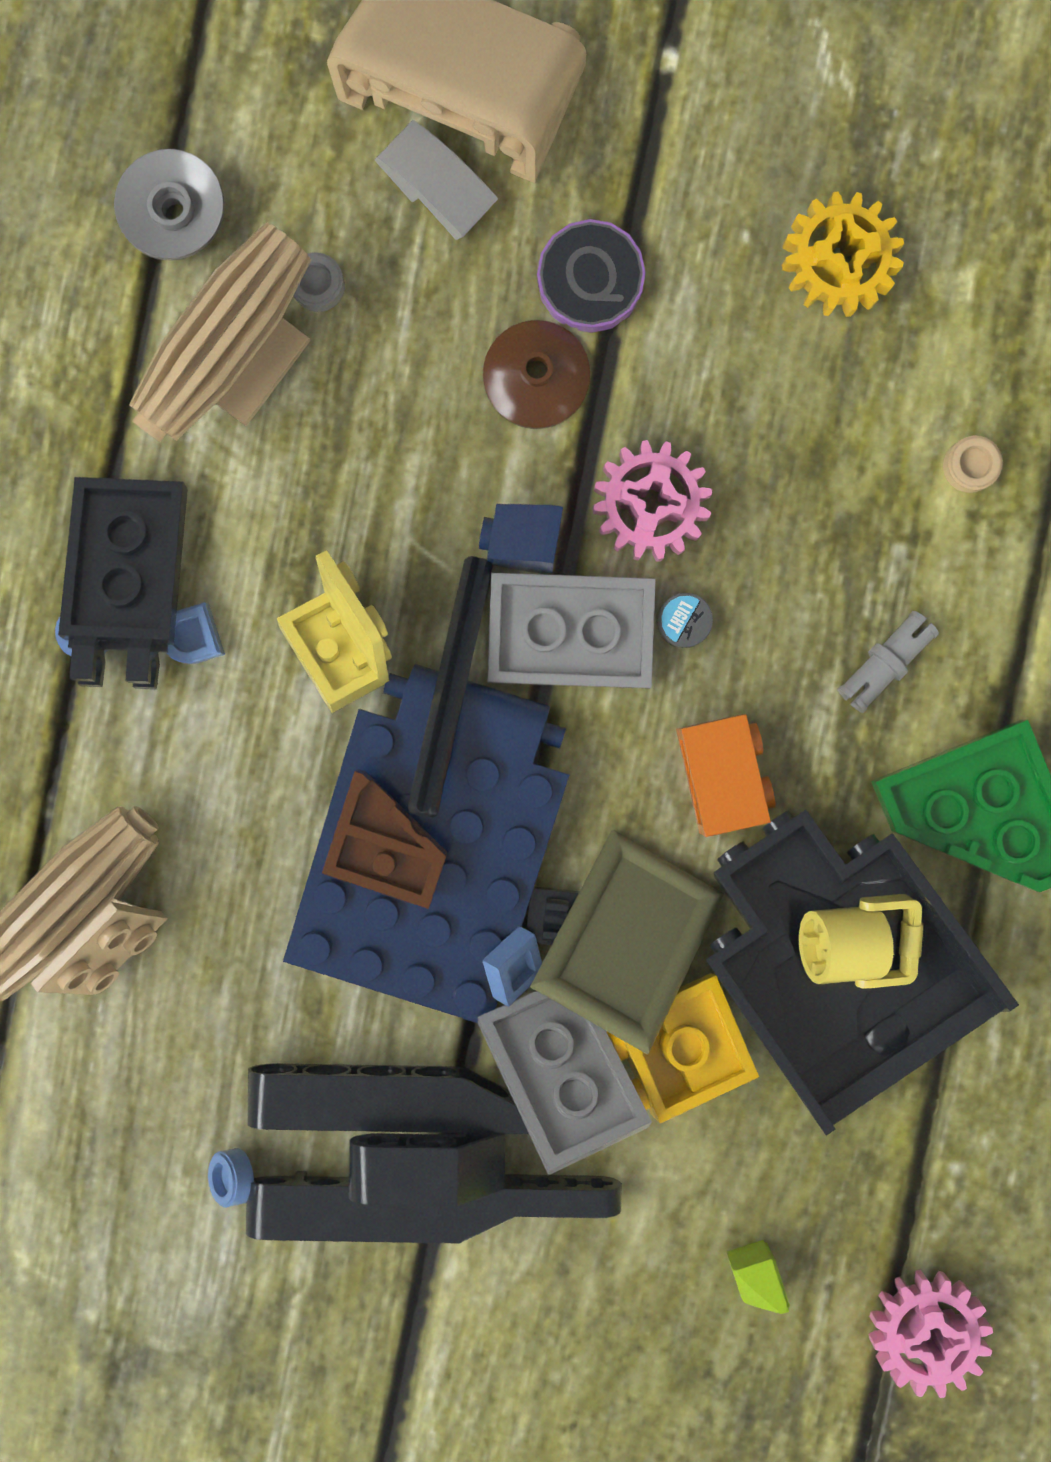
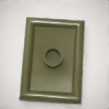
(628, 941)

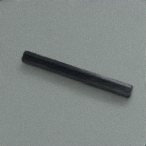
(450, 688)

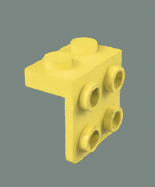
(338, 638)

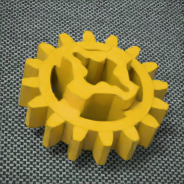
(858, 235)

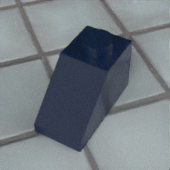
(522, 537)

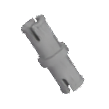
(888, 661)

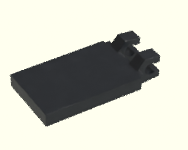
(122, 575)

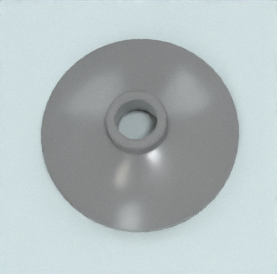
(156, 184)

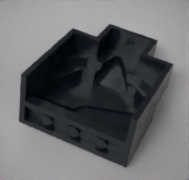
(835, 1038)

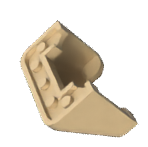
(464, 67)

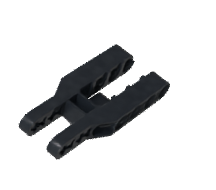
(404, 1183)

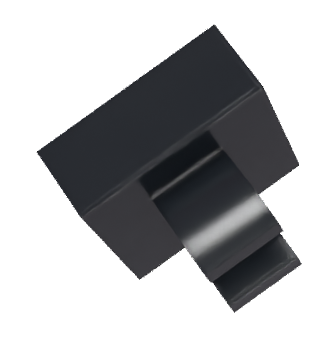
(548, 911)

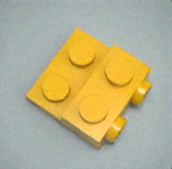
(693, 1055)

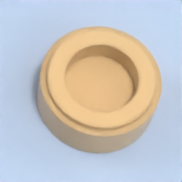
(972, 464)

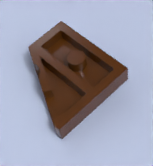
(383, 846)

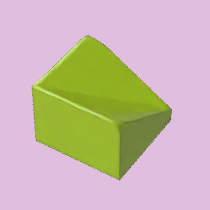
(758, 1277)

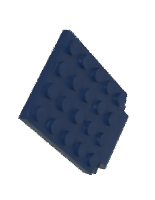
(489, 821)

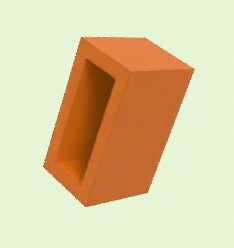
(726, 774)

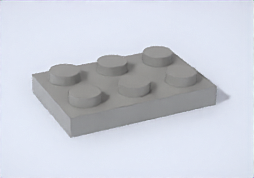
(571, 630)
(562, 1079)

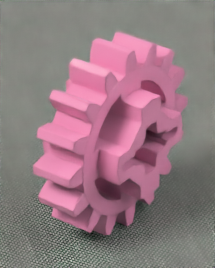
(677, 507)
(914, 1317)

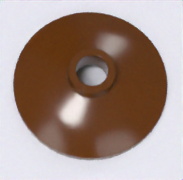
(530, 400)

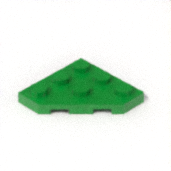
(979, 804)

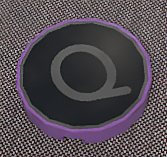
(590, 275)

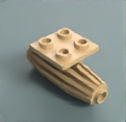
(228, 340)
(69, 918)

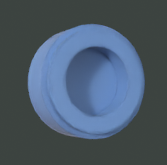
(230, 1177)

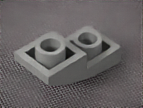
(438, 177)

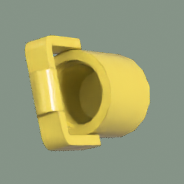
(859, 943)

